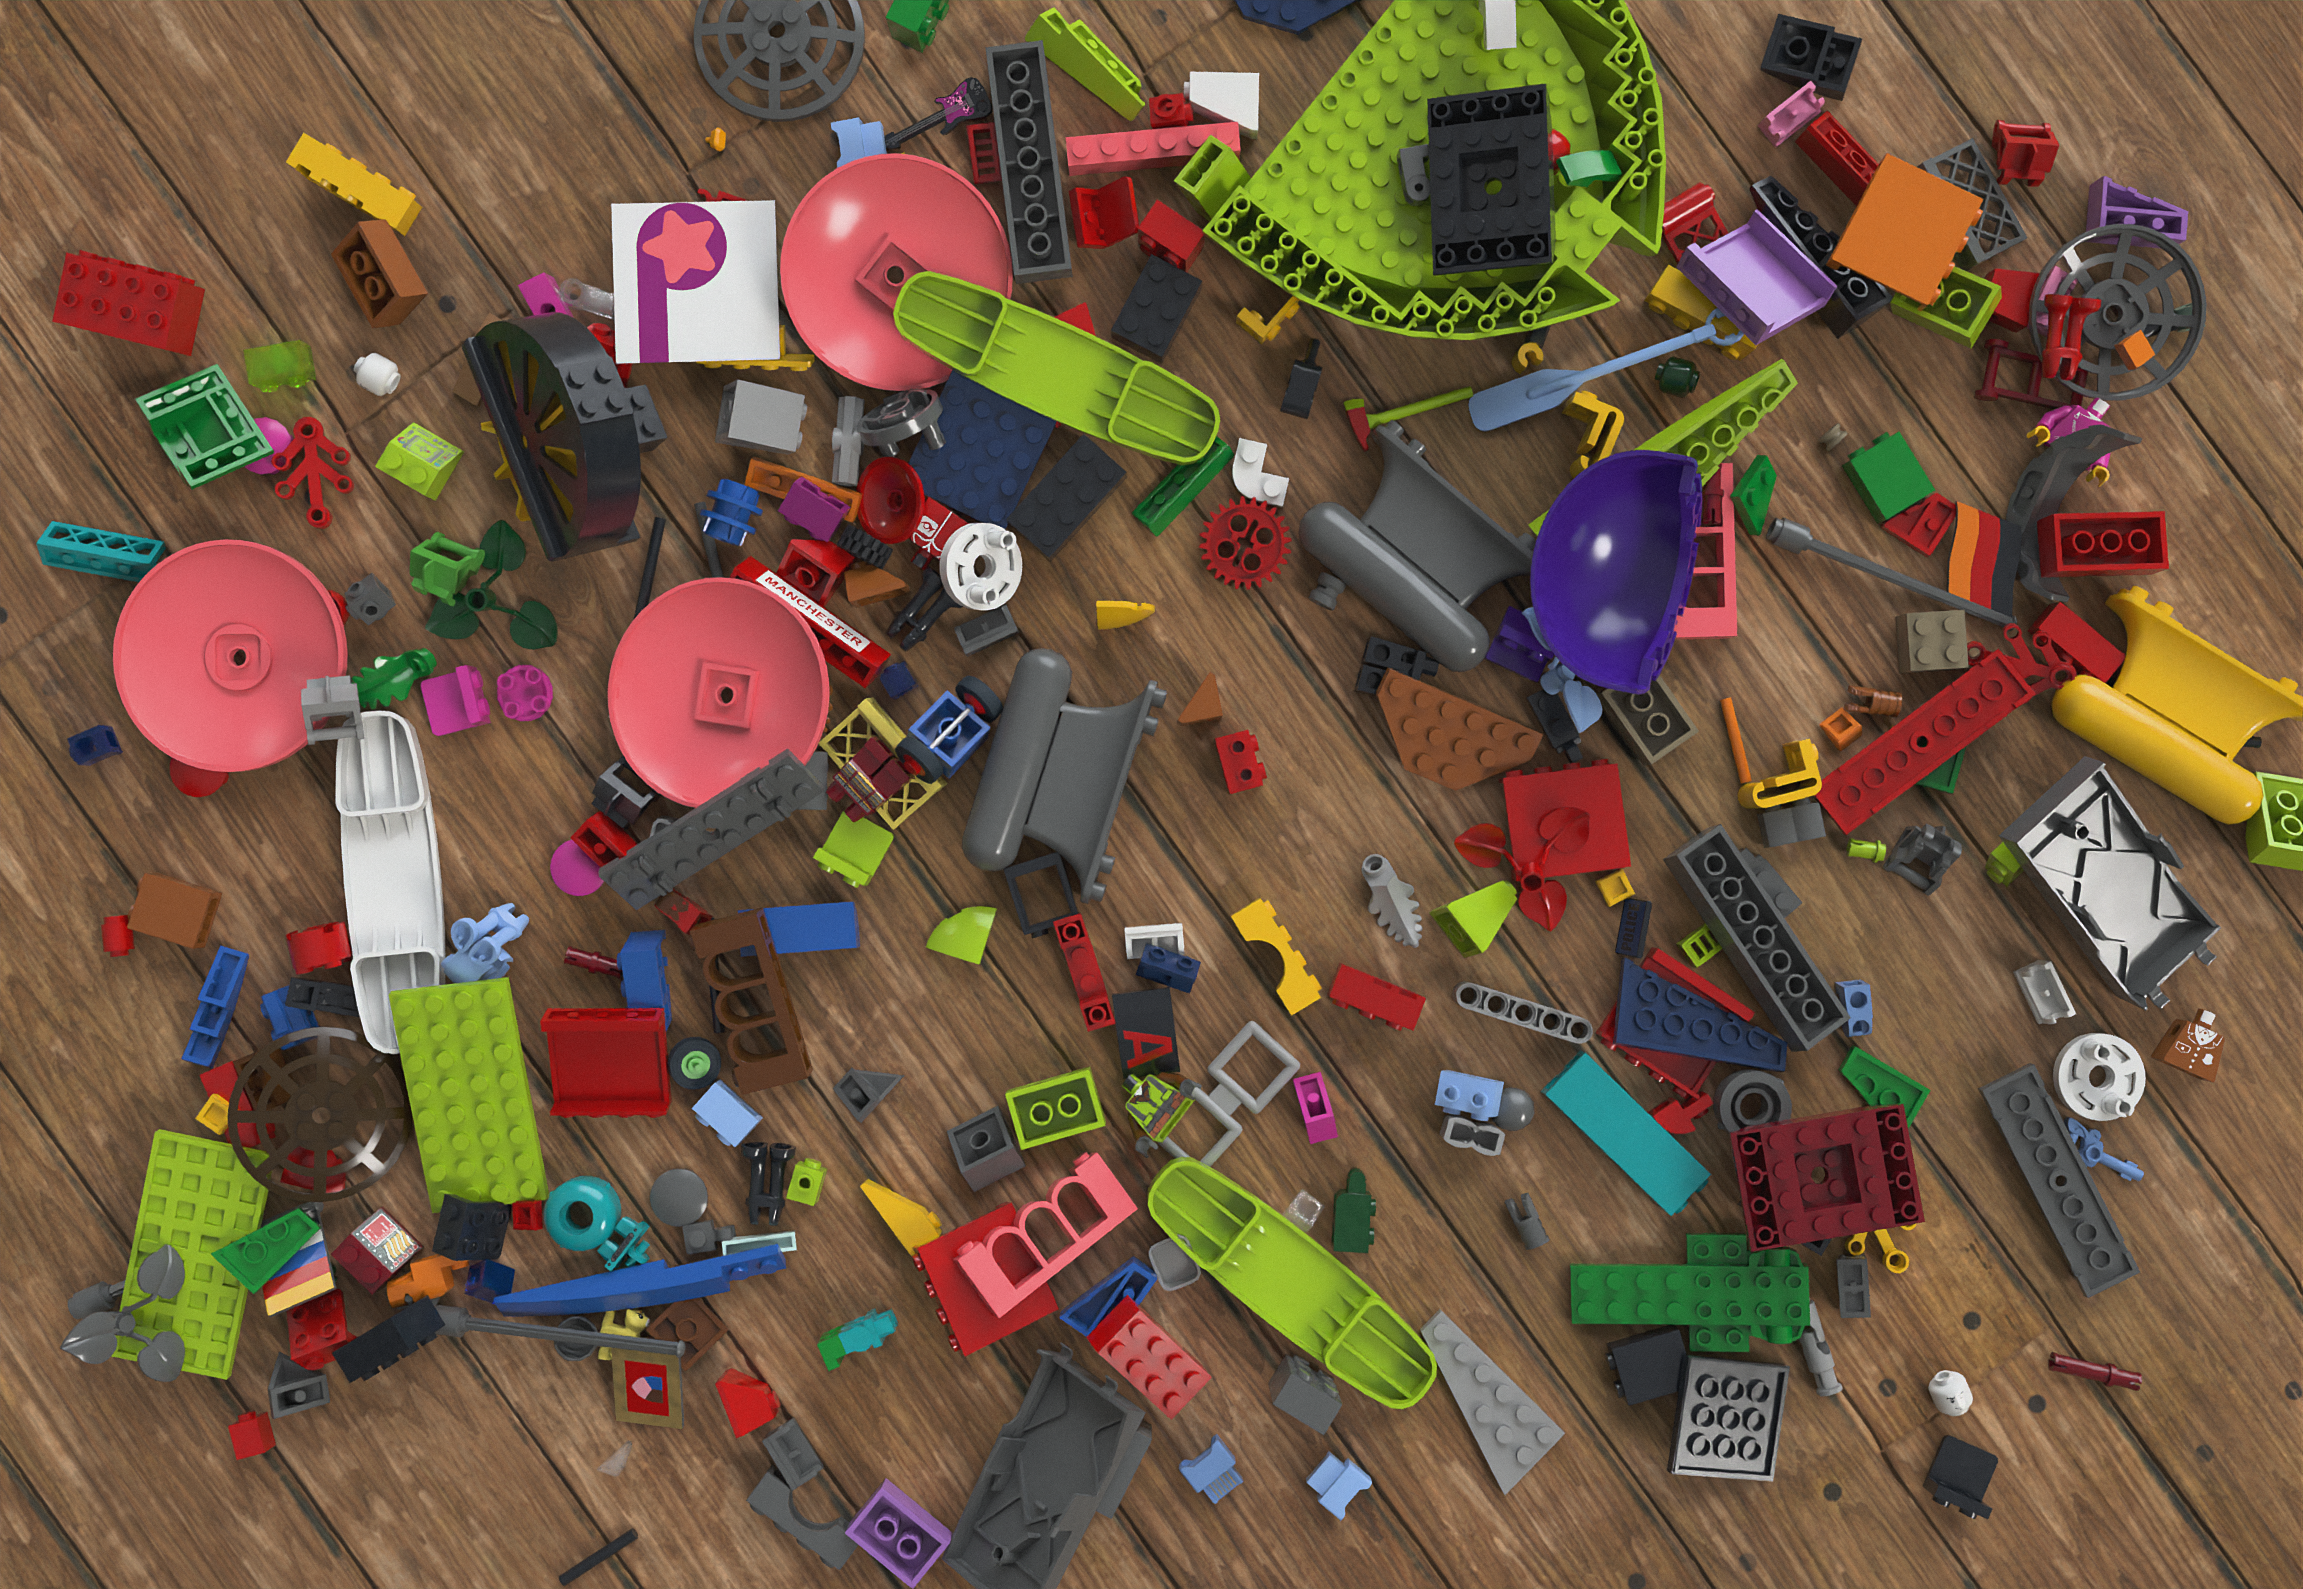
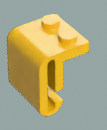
(1595, 413)
(1802, 765)

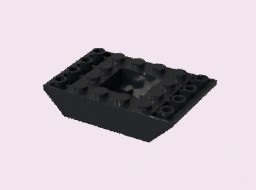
(1483, 140)

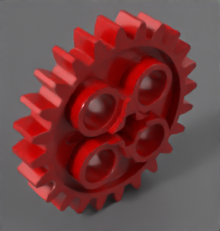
(1269, 554)

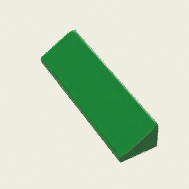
(1181, 488)

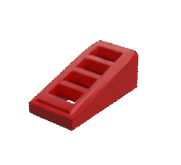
(983, 128)

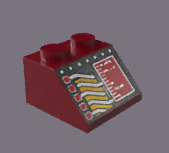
(377, 1250)

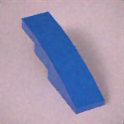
(216, 1007)

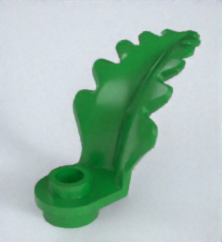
(393, 676)

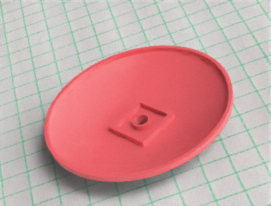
(857, 227)
(672, 678)

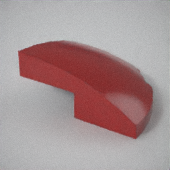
(306, 1158)

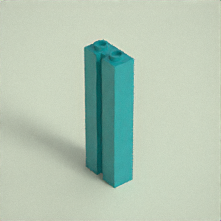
(1626, 1133)

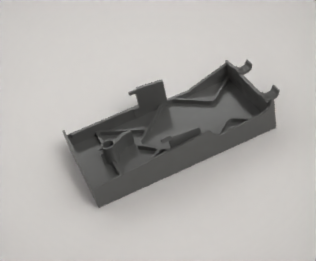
(2111, 883)

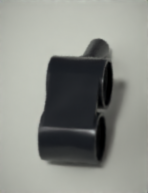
(1302, 383)

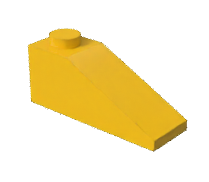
(906, 1218)

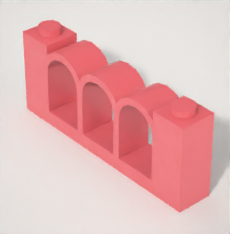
(1722, 620)
(1103, 1191)

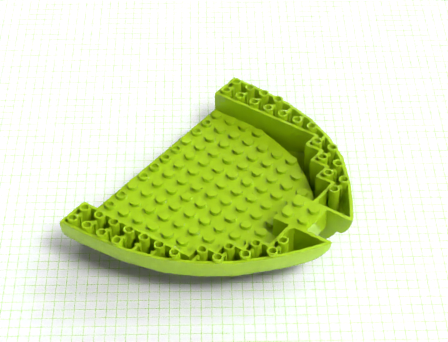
(1330, 200)

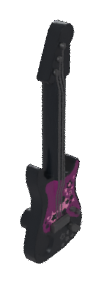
(966, 103)

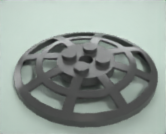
(779, 52)
(2130, 304)

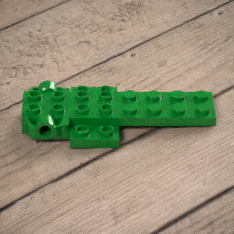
(1719, 1293)

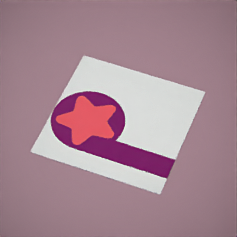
(695, 281)

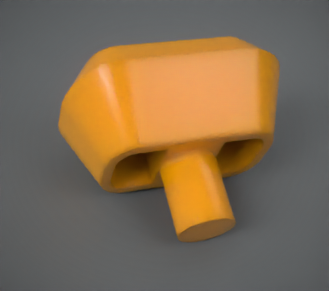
(717, 139)

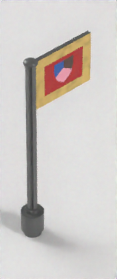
(644, 1369)

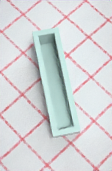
(785, 1240)

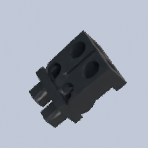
(1391, 655)

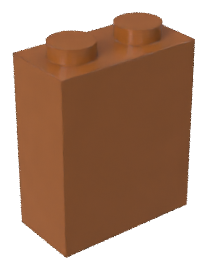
(174, 910)

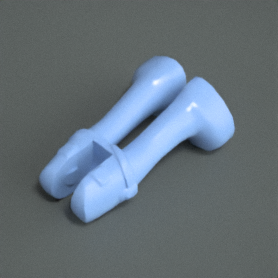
(486, 951)

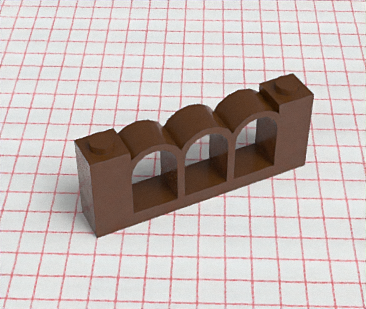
(752, 1070)

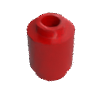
(116, 936)

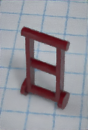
(1999, 348)

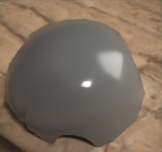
(1515, 1109)
(575, 1351)

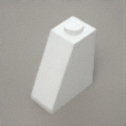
(1226, 98)

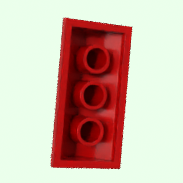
(1838, 155)

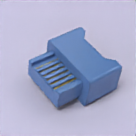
(1212, 1471)

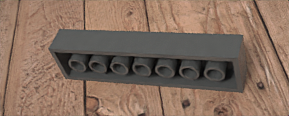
(1029, 162)
(1757, 938)

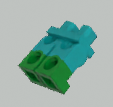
(856, 1336)

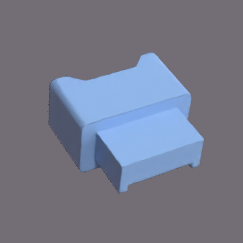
(858, 139)
(1337, 1483)

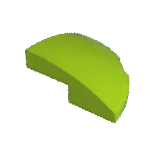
(964, 934)

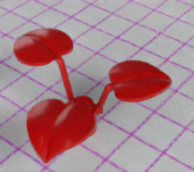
(1539, 899)

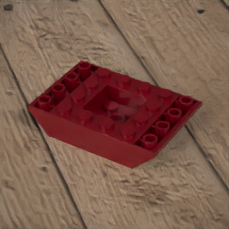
(1865, 1185)

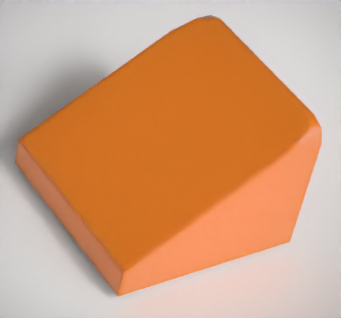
(2134, 350)
(1841, 729)

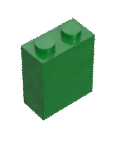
(1887, 476)

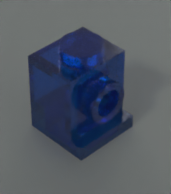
(898, 680)
(82, 745)

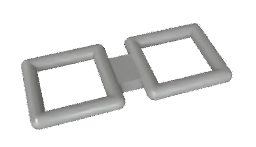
(1229, 1095)

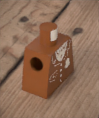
(2192, 1047)

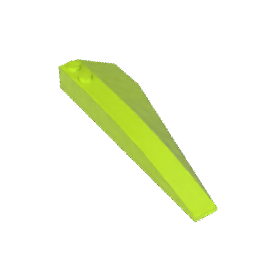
(1721, 423)

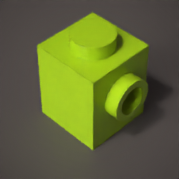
(807, 1182)

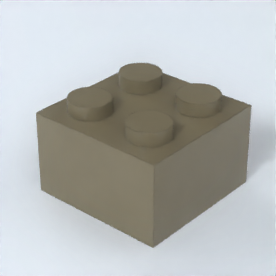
(1931, 641)

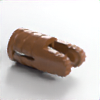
(1876, 701)

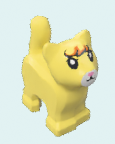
(634, 1324)

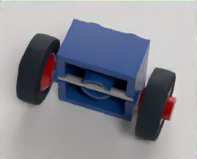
(949, 731)

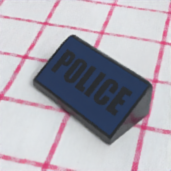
(1633, 927)

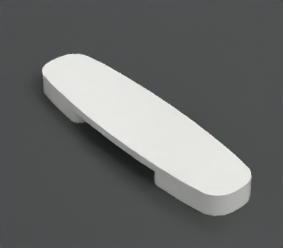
(389, 869)

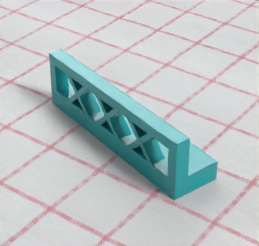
(96, 556)

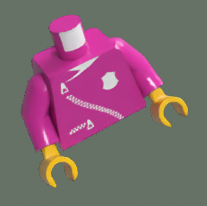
(2068, 420)

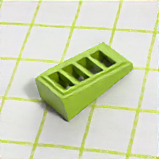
(1689, 953)

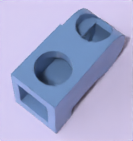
(1856, 1000)

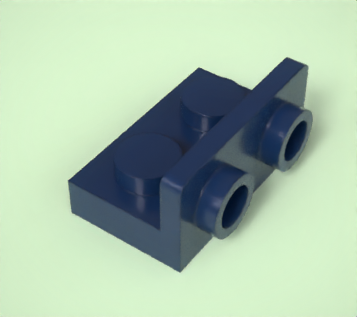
(1168, 968)

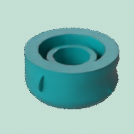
(598, 1196)

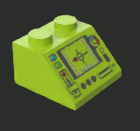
(420, 460)

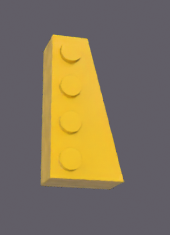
(354, 184)
(1690, 308)

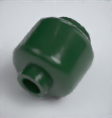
(1677, 377)

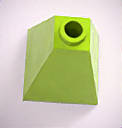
(1476, 918)

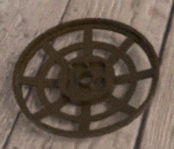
(302, 1104)

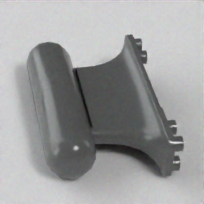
(1419, 553)
(1056, 772)

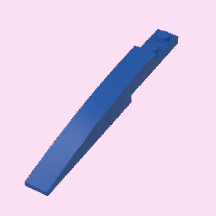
(642, 1285)

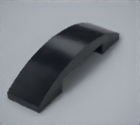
(322, 996)

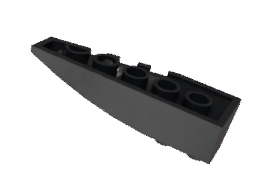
(1855, 296)

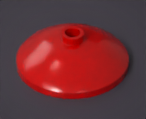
(890, 500)

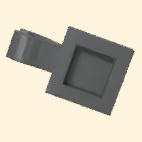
(703, 1236)

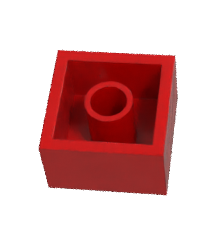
(1170, 237)

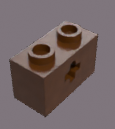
(259, 1079)

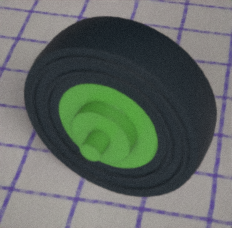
(694, 1063)

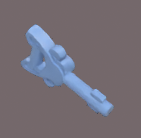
(2092, 1151)

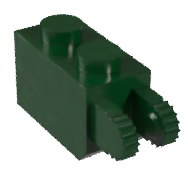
(1352, 1215)

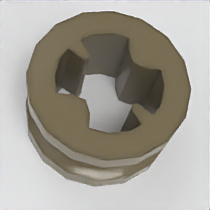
(1833, 436)

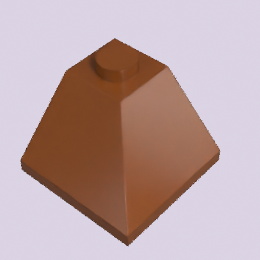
(871, 585)

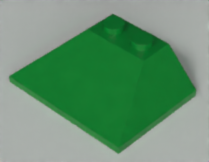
(203, 427)

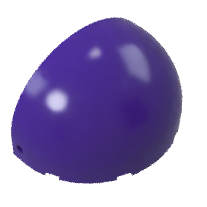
(1618, 566)

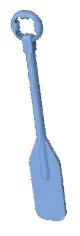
(1551, 387)

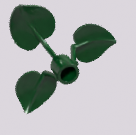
(533, 625)

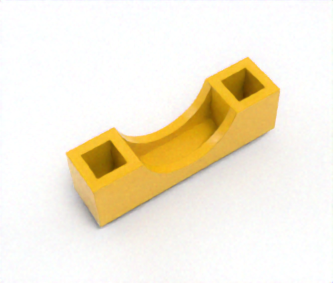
(1295, 986)

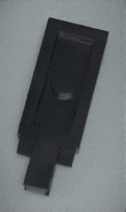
(1556, 724)

